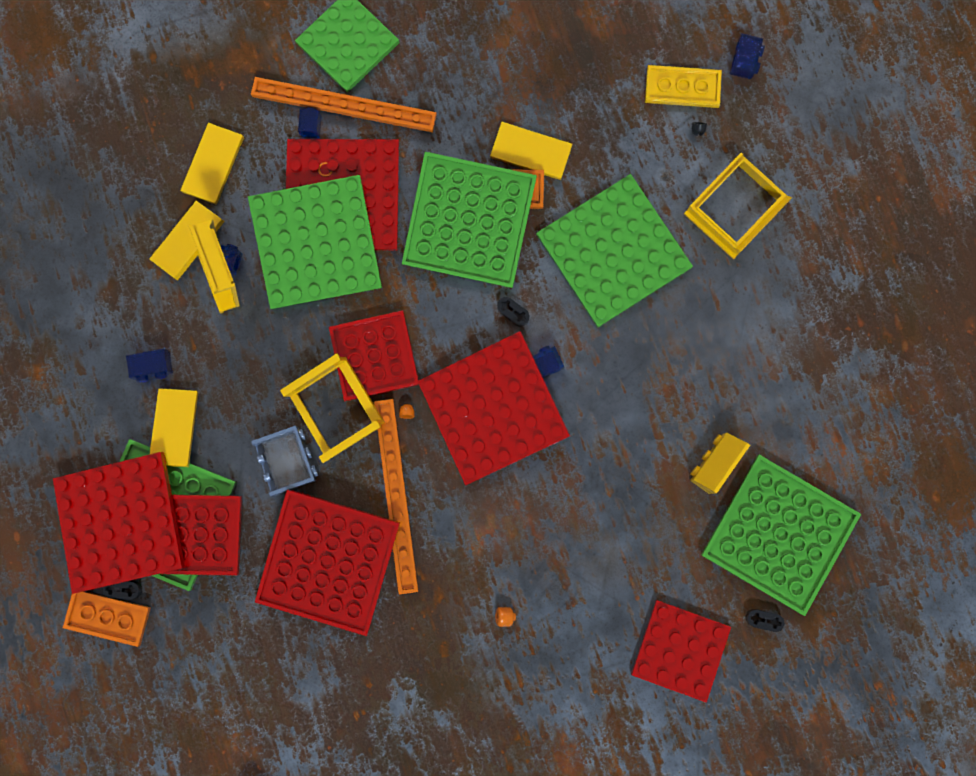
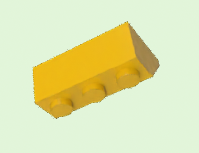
(719, 462)

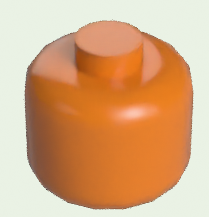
(504, 616)

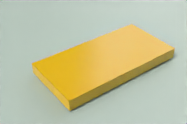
(683, 86)
(531, 150)
(212, 163)
(179, 248)
(174, 425)

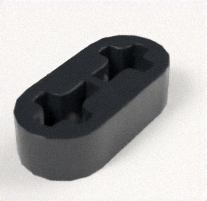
(516, 308)
(122, 594)
(763, 624)

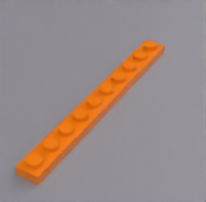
(344, 104)
(396, 497)

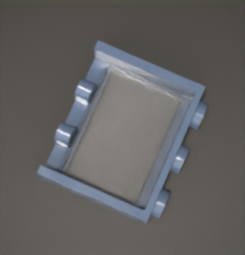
(285, 460)

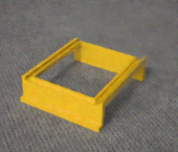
(714, 231)
(215, 265)
(313, 376)

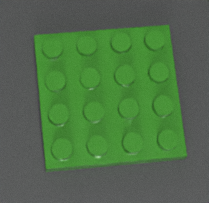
(347, 42)

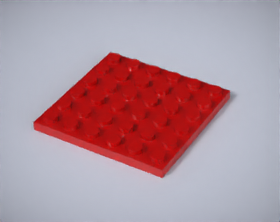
(371, 159)
(493, 408)
(118, 523)
(327, 562)

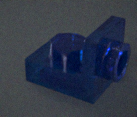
(234, 257)

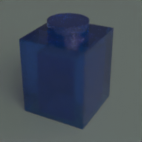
(309, 123)

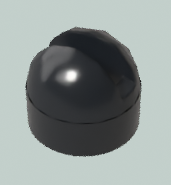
(698, 128)

